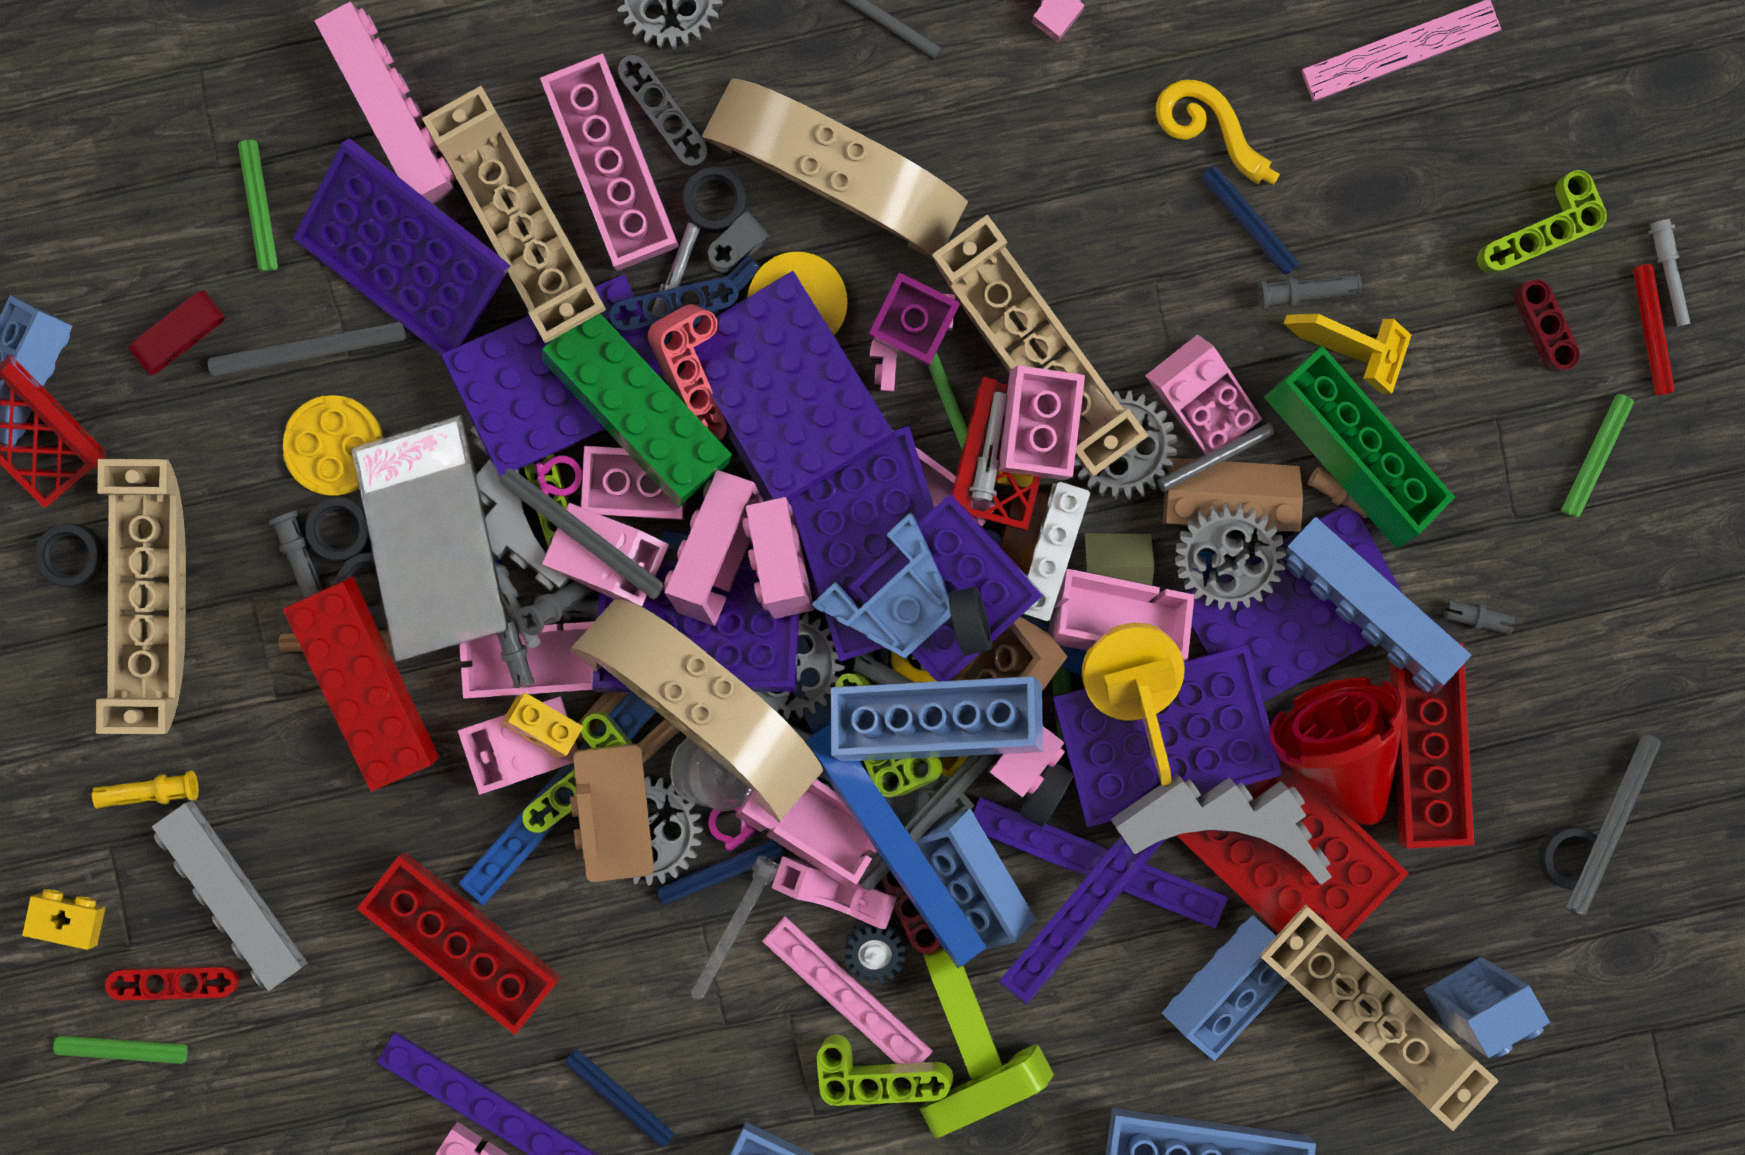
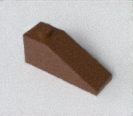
(1020, 543)

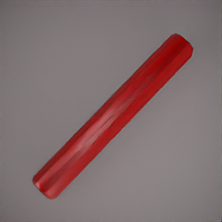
(1653, 329)

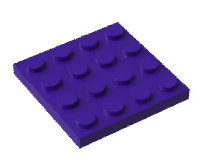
(964, 560)

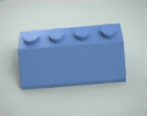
(35, 342)
(976, 878)
(1227, 991)

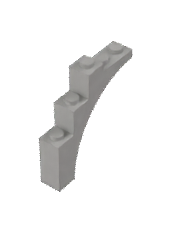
(509, 526)
(1176, 811)

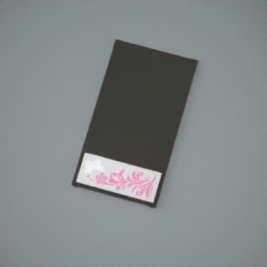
(429, 539)

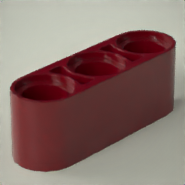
(176, 333)
(1561, 334)
(911, 923)

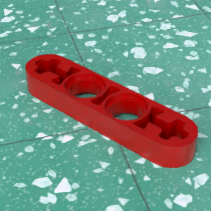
(172, 985)

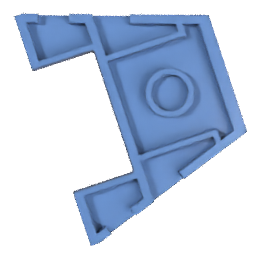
(906, 607)

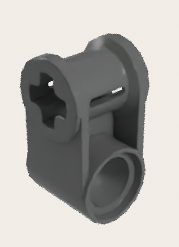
(742, 240)

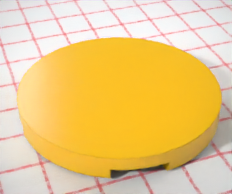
(818, 279)
(321, 441)
(1123, 649)

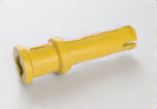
(160, 789)

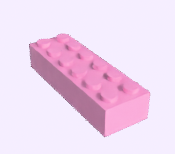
(383, 100)
(609, 162)

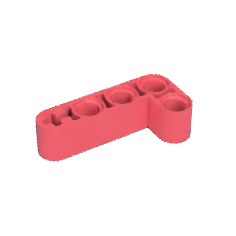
(682, 349)

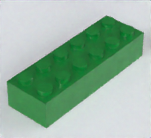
(636, 407)
(1360, 447)

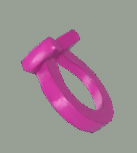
(543, 469)
(731, 843)

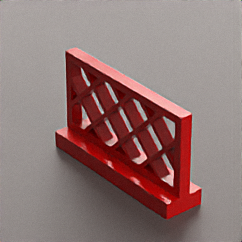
(56, 420)
(974, 448)

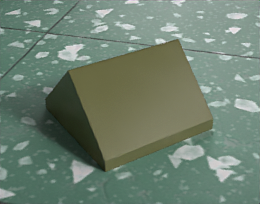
(1120, 556)

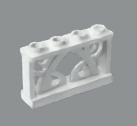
(1055, 543)

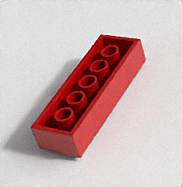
(361, 683)
(1433, 764)
(459, 942)

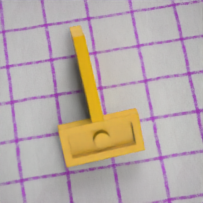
(1381, 354)
(1141, 683)

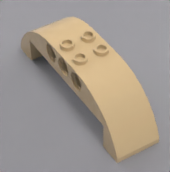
(836, 164)
(514, 214)
(1029, 334)
(143, 596)
(702, 702)
(1378, 1017)

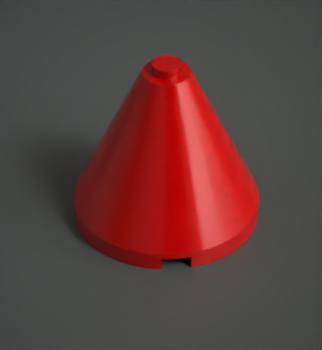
(1344, 743)

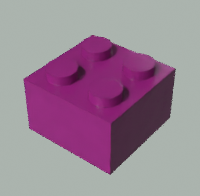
(914, 319)

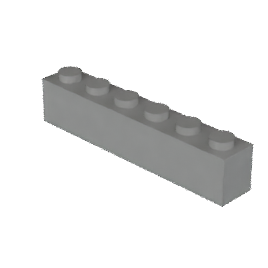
(229, 895)

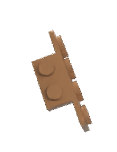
(612, 813)

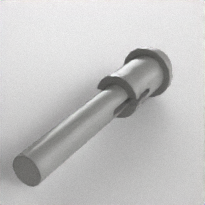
(1667, 254)
(678, 267)
(985, 481)
(510, 601)

